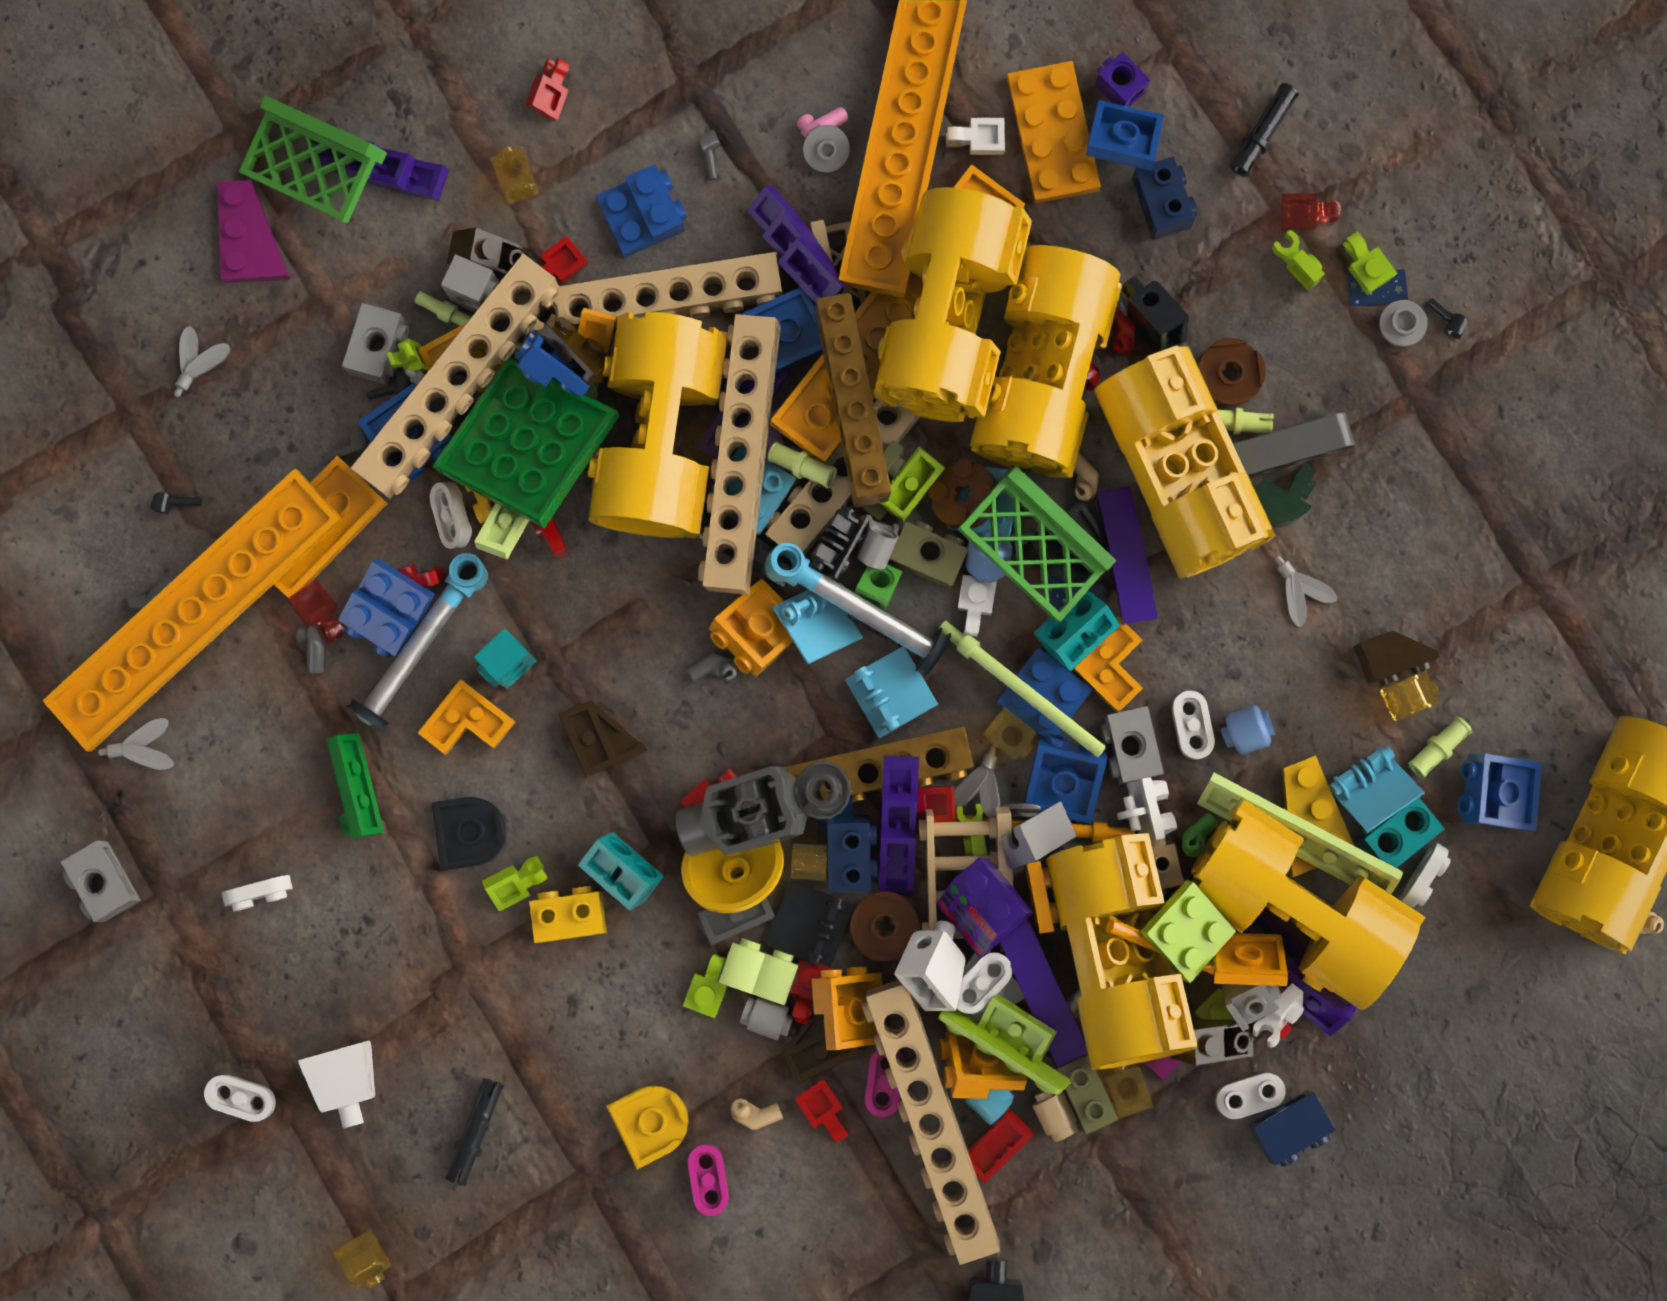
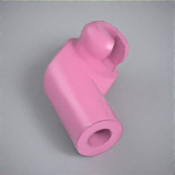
(835, 117)

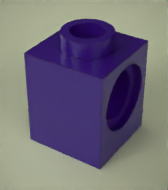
(1125, 67)

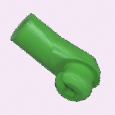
(1195, 836)

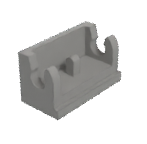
(1039, 836)

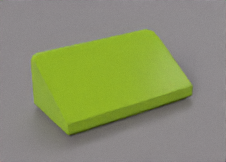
(912, 484)

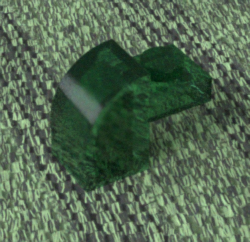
(1285, 506)

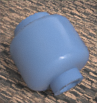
(980, 566)
(1248, 729)

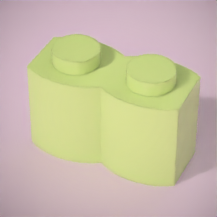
(759, 972)

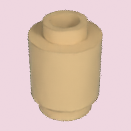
(1055, 1115)

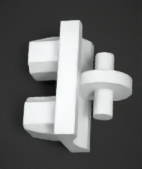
(1144, 811)

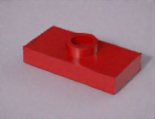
(553, 537)
(998, 1144)

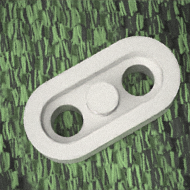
(450, 515)
(1193, 725)
(1432, 864)
(272, 889)
(982, 983)
(1250, 1094)
(240, 1099)

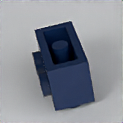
(1164, 198)
(850, 853)
(1292, 1128)

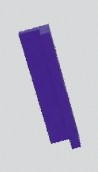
(1320, 1007)

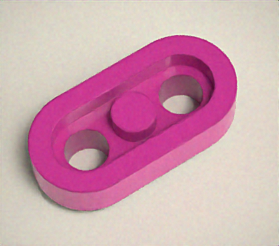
(878, 1082)
(707, 1179)

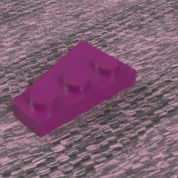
(245, 236)

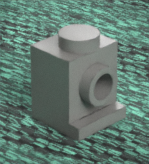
(1250, 1002)

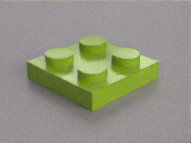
(1188, 931)

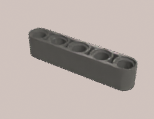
(1295, 445)

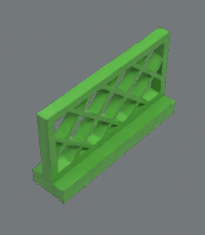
(314, 131)
(1056, 523)

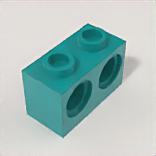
(1078, 632)
(504, 660)
(1404, 841)
(621, 871)

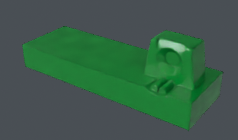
(355, 787)

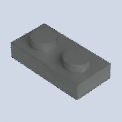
(725, 925)

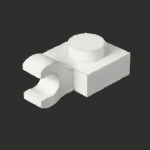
(984, 136)
(975, 599)
(1290, 1010)

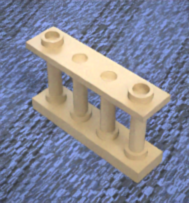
(994, 828)

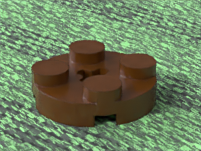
(1242, 358)
(948, 485)
(873, 909)

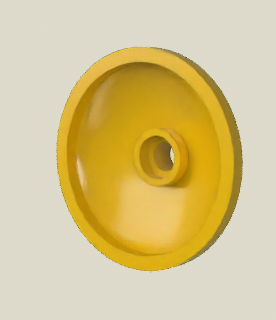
(712, 874)

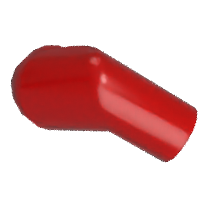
(1124, 333)

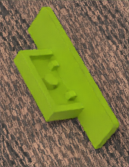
(1013, 1038)

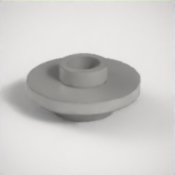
(826, 148)
(1403, 323)

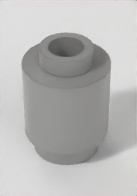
(766, 1018)

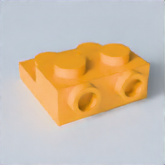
(752, 629)
(841, 1003)
(971, 1071)

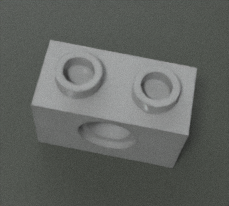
(468, 283)
(371, 325)
(1137, 725)
(117, 889)

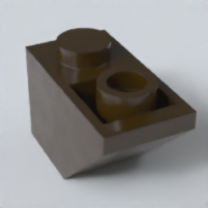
(486, 250)
(1392, 654)
(1218, 1042)

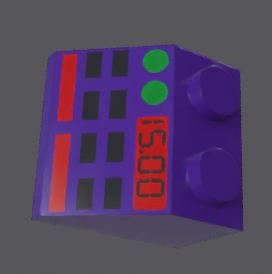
(983, 906)

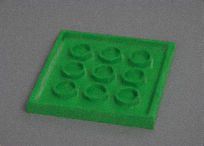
(525, 443)

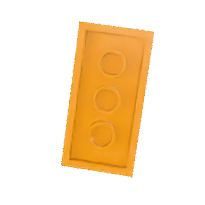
(1053, 132)
(353, 503)

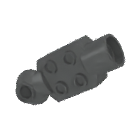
(761, 808)

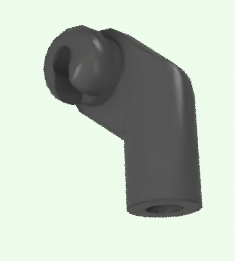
(315, 647)

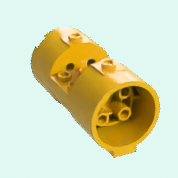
(962, 250)
(1057, 320)
(663, 364)
(1183, 461)
(1617, 850)
(1352, 944)
(1130, 996)

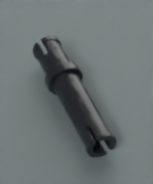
(1257, 140)
(474, 1132)

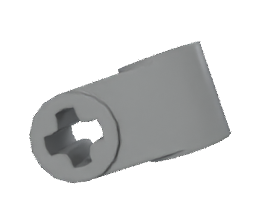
(877, 543)

